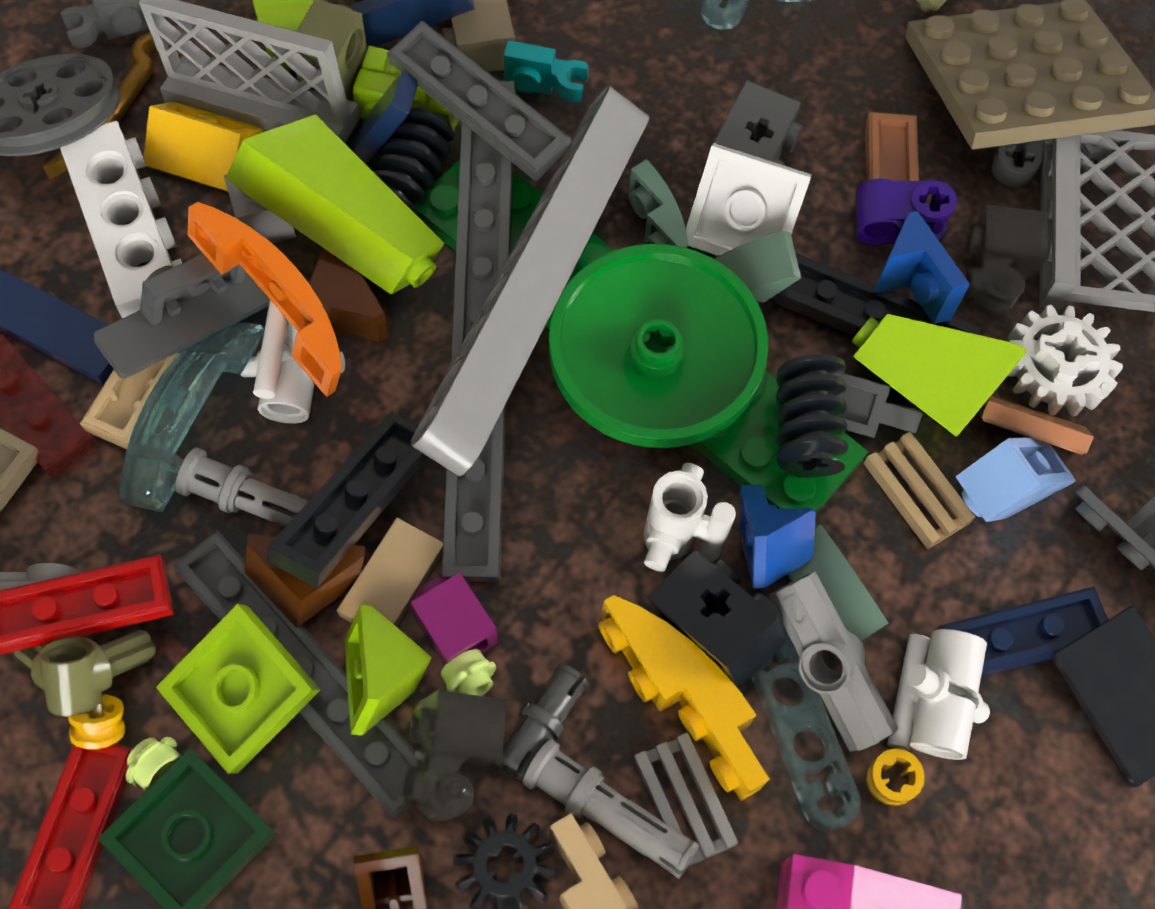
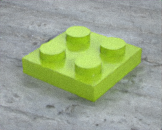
(237, 688)

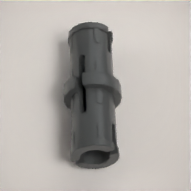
(542, 720)

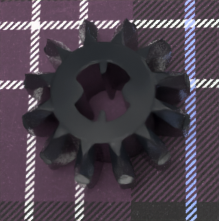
(491, 852)

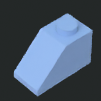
(1013, 478)

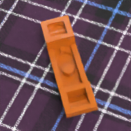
(232, 243)

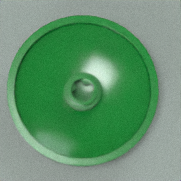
(658, 345)

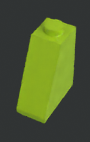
(936, 366)

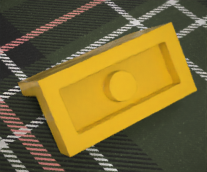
(194, 142)

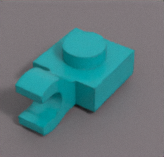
(538, 71)

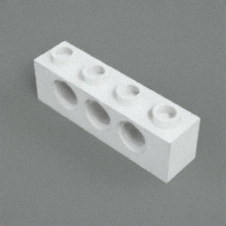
(110, 195)

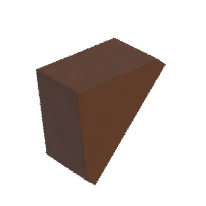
(348, 299)
(292, 595)
(392, 879)

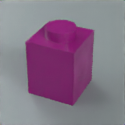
(453, 618)

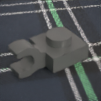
(111, 16)
(869, 407)

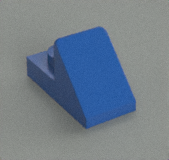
(924, 268)
(773, 538)

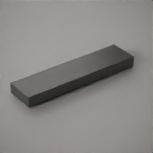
(480, 101)

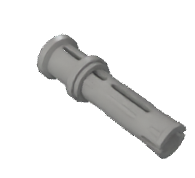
(234, 487)
(587, 795)

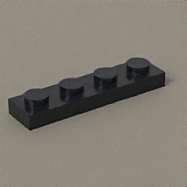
(849, 301)
(348, 502)

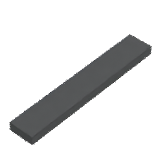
(378, 756)

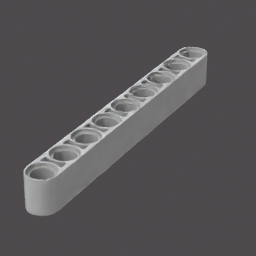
(529, 285)

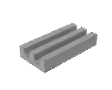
(664, 753)

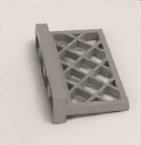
(238, 88)
(1063, 203)

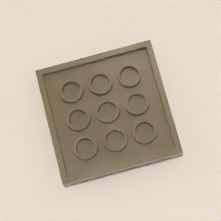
(1031, 73)

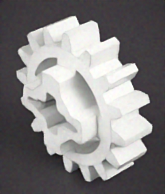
(1065, 358)

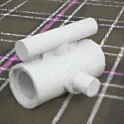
(280, 381)
(679, 517)
(940, 694)

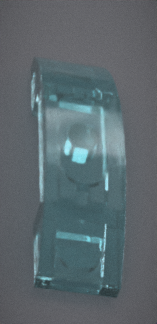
(171, 408)

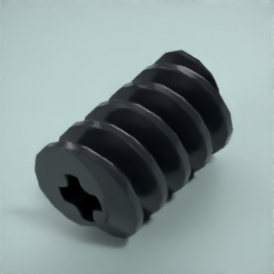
(414, 156)
(809, 415)

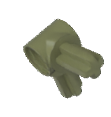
(78, 669)

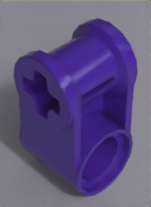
(885, 204)

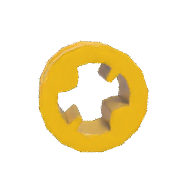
(100, 726)
(906, 792)

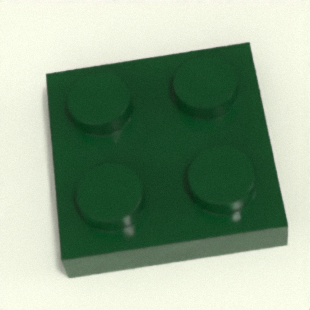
(187, 835)

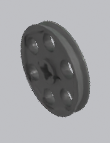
(54, 102)

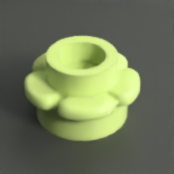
(469, 673)
(150, 761)

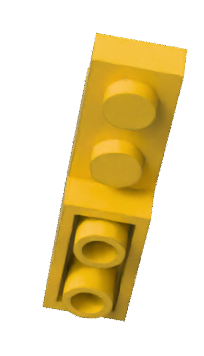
(676, 670)

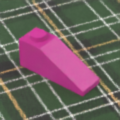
(836, 885)

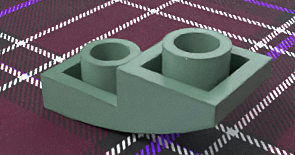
(653, 200)
(764, 264)
(846, 591)

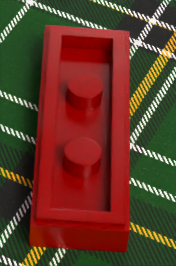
(84, 603)
(67, 839)

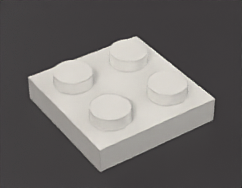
(743, 200)

